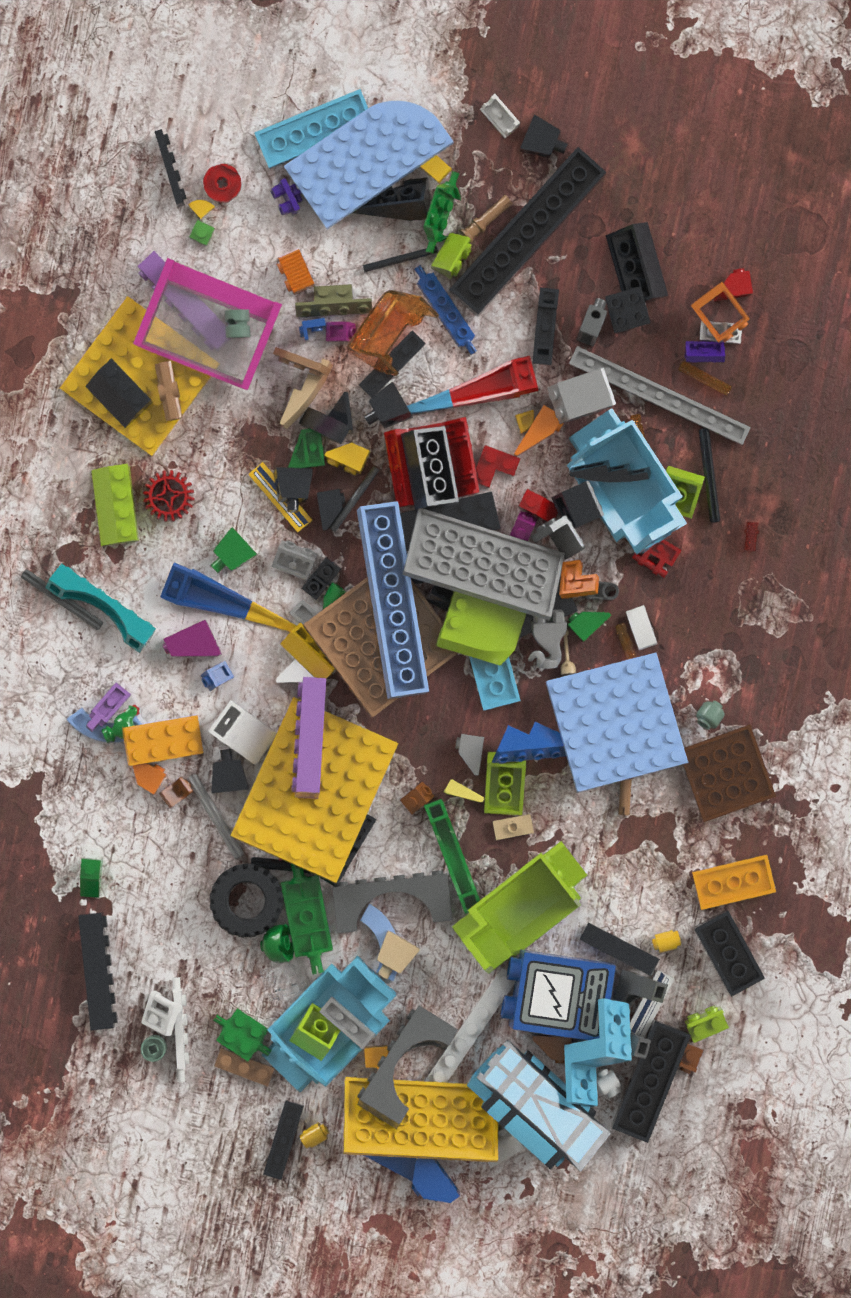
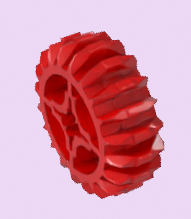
(165, 479)

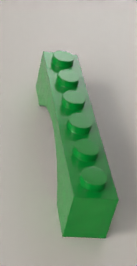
(452, 854)

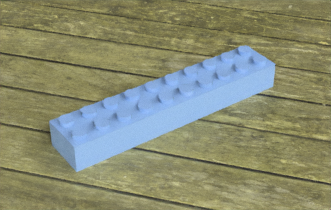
(392, 600)

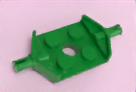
(439, 211)

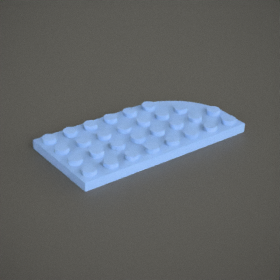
(366, 157)

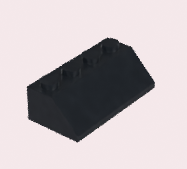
(637, 261)

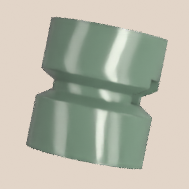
(237, 323)
(153, 1048)

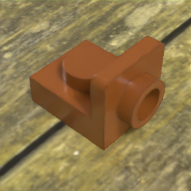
(690, 1059)

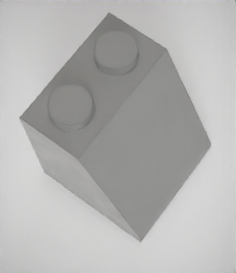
(581, 396)

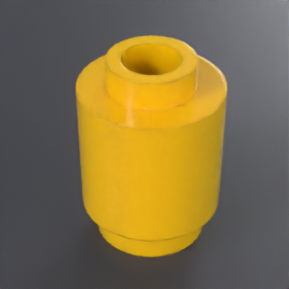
(666, 941)
(314, 1135)

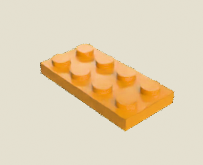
(162, 740)
(734, 882)

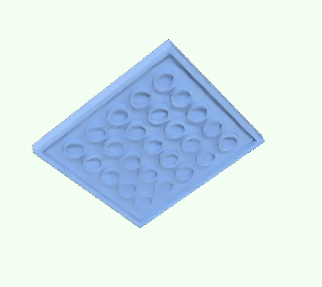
(616, 722)

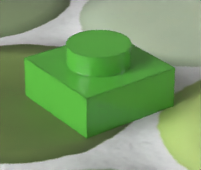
(202, 233)

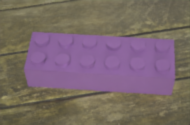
(310, 739)

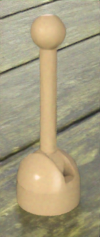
(567, 667)

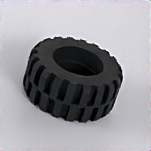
(220, 900)

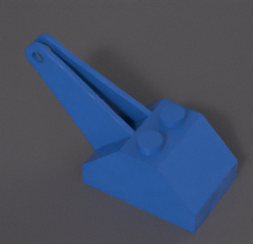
(426, 1175)

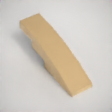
(302, 399)

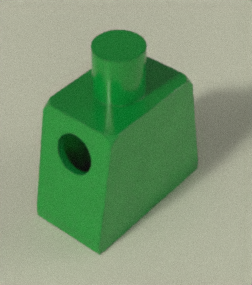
(232, 552)

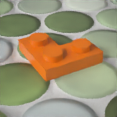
(574, 583)

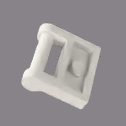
(158, 1019)

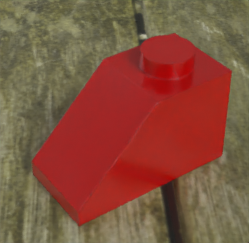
(738, 284)
(538, 506)

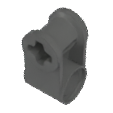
(601, 592)

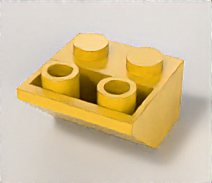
(349, 456)

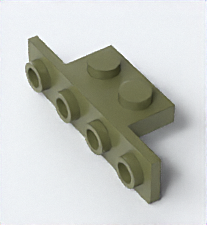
(333, 301)

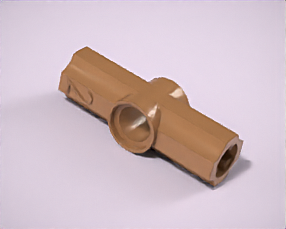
(168, 391)

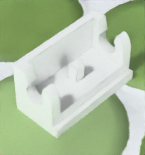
(500, 116)

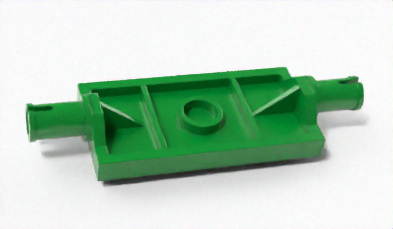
(307, 917)

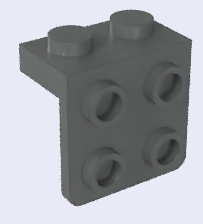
(562, 535)

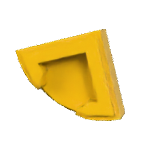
(201, 207)
(525, 420)

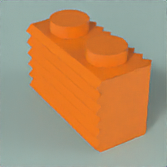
(296, 272)

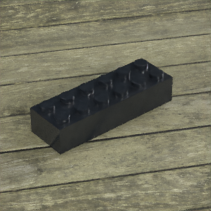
(650, 1081)

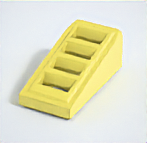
(459, 790)

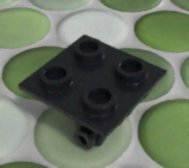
(627, 309)

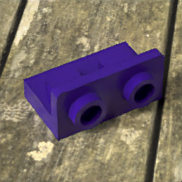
(704, 351)

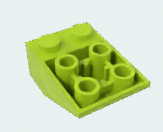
(451, 254)

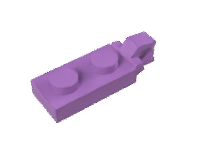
(107, 706)

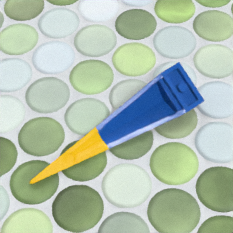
(198, 591)

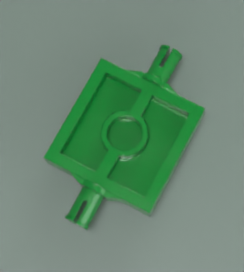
(242, 1035)

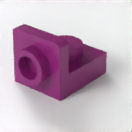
(340, 331)

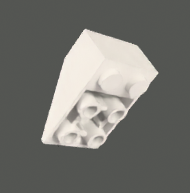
(242, 732)

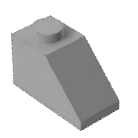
(470, 750)

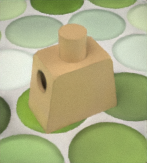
(395, 954)

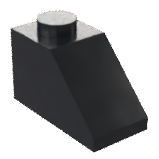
(330, 506)

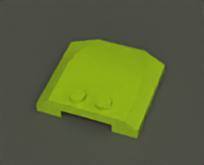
(480, 629)

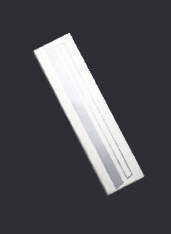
(648, 1009)

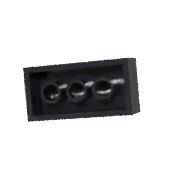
(429, 467)
(729, 953)

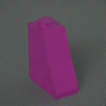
(192, 642)

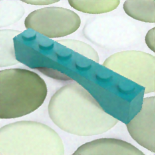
(69, 585)

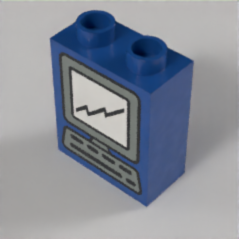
(557, 994)

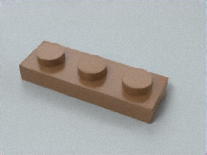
(301, 362)
(250, 1070)

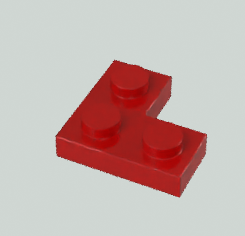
(493, 460)

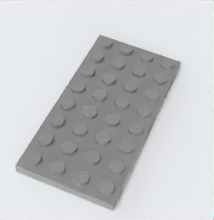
(483, 564)

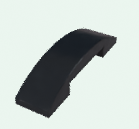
(545, 326)

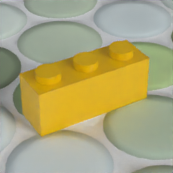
(307, 652)

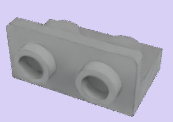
(294, 559)

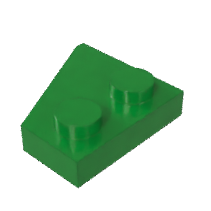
(308, 450)

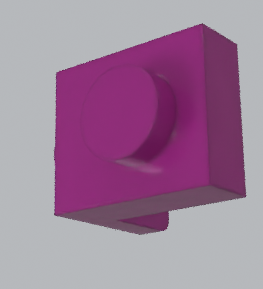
(523, 526)

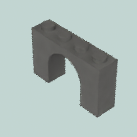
(629, 989)

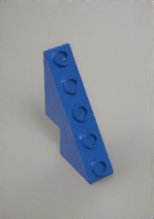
(539, 744)

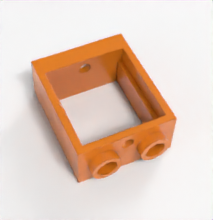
(727, 334)

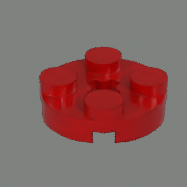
(226, 193)

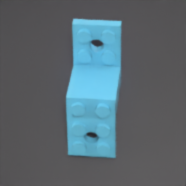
(609, 1049)

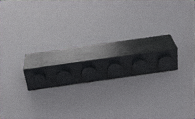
(96, 971)

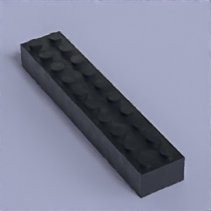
(527, 232)

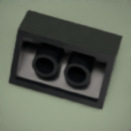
(118, 393)

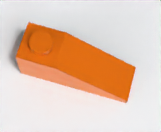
(542, 427)

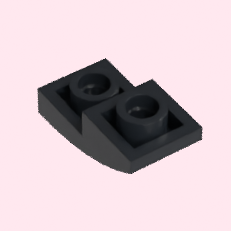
(321, 578)

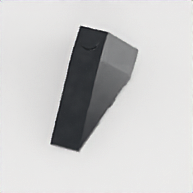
(403, 202)

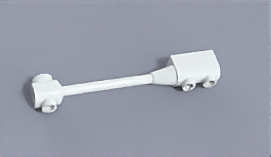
(508, 1145)

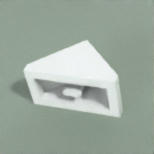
(293, 673)

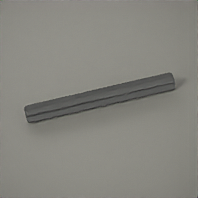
(66, 603)

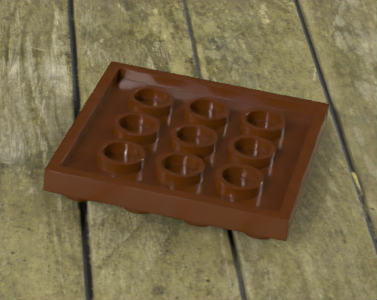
(727, 773)

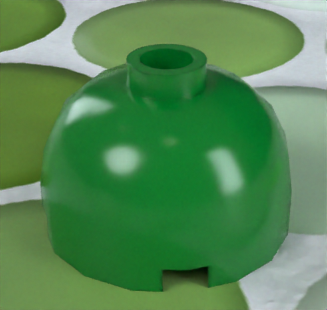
(277, 944)

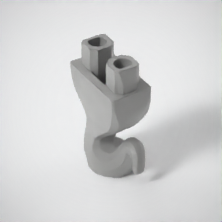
(548, 636)

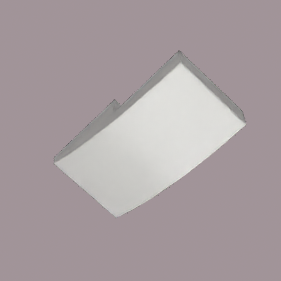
(706, 335)
(641, 627)

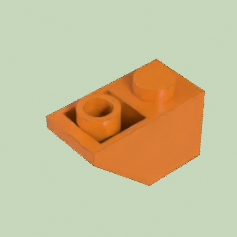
(149, 776)

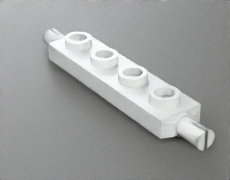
(181, 1037)

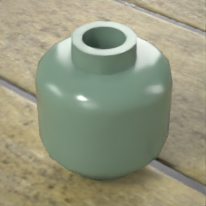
(710, 715)

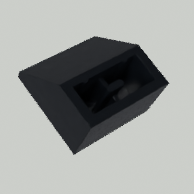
(578, 504)

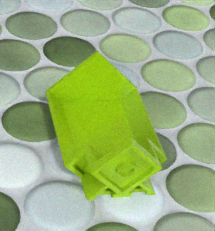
(522, 908)

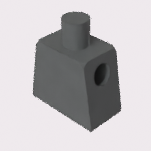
(591, 327)

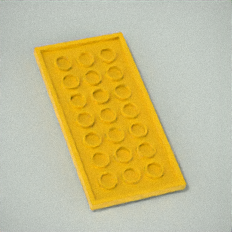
(440, 1124)

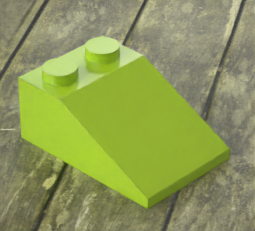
(504, 787)

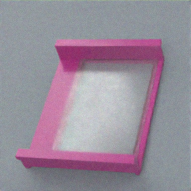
(189, 324)

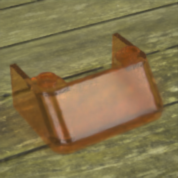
(385, 325)

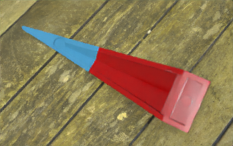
(498, 384)

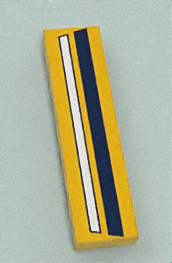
(265, 480)

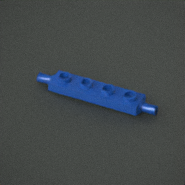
(445, 309)

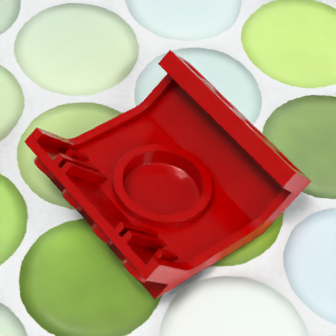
(461, 457)

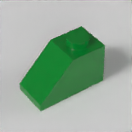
(587, 623)
(90, 877)

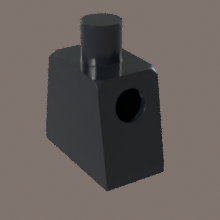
(542, 139)
(388, 407)
(292, 486)
(228, 774)

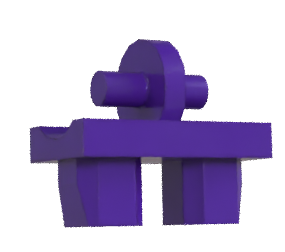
(289, 194)

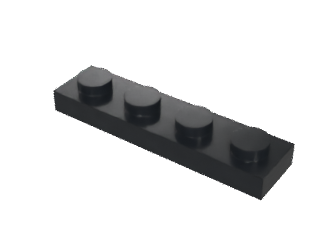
(173, 175)
(400, 357)
(283, 1139)

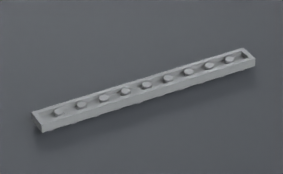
(661, 396)

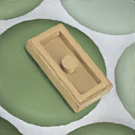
(513, 827)

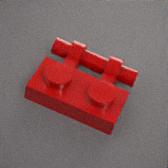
(664, 552)

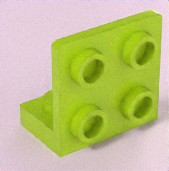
(706, 1024)

